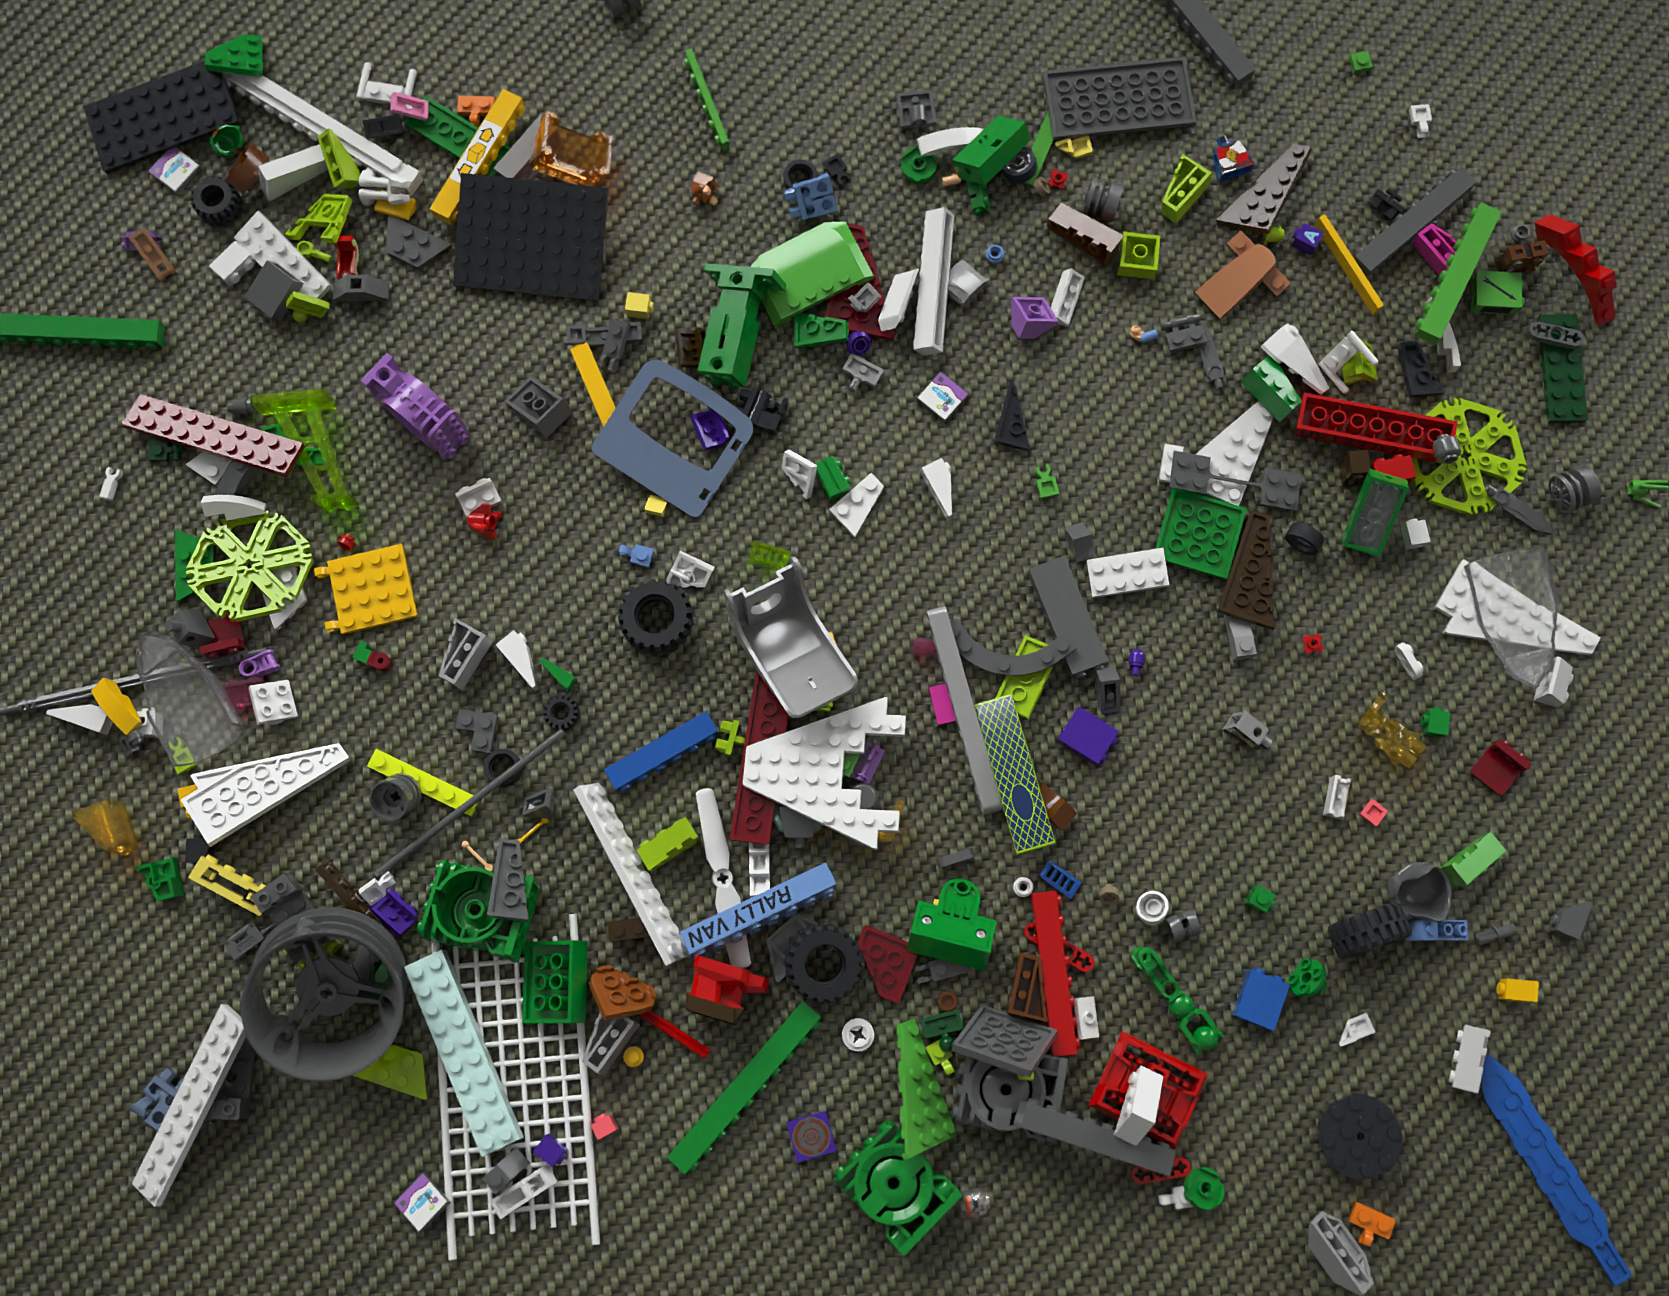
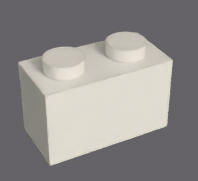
(232, 263)

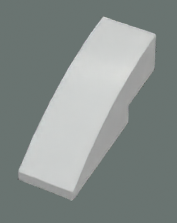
(232, 506)
(523, 1191)

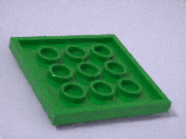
(1200, 533)

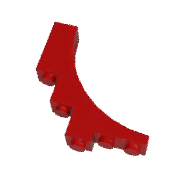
(1584, 261)

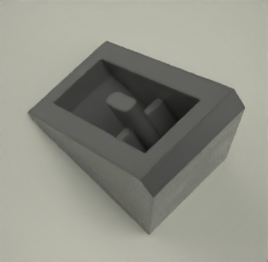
(1080, 542)
(539, 805)

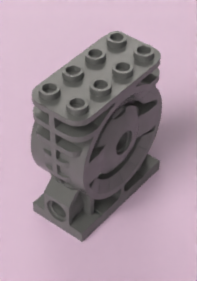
(972, 1111)

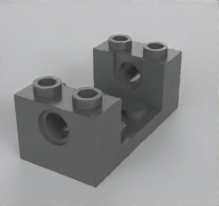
(281, 901)
(234, 1098)

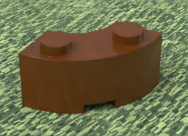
(246, 169)
(1058, 810)

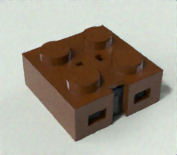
(1522, 257)

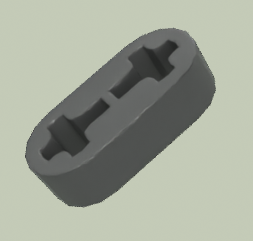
(955, 858)

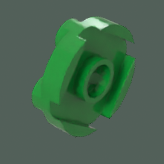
(915, 174)
(1193, 1191)

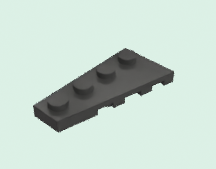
(508, 889)

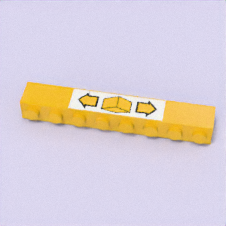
(479, 153)

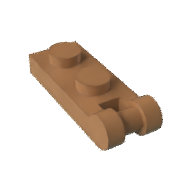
(152, 254)

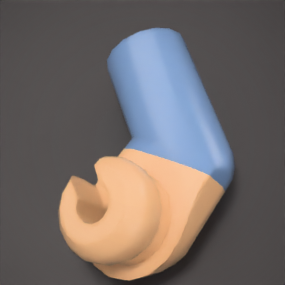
(1137, 334)

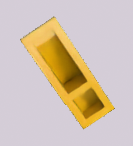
(116, 705)

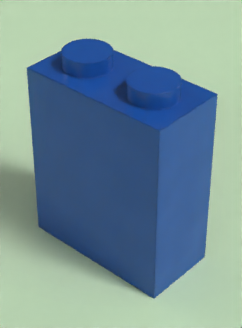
(1261, 999)

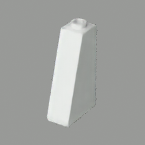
(291, 171)

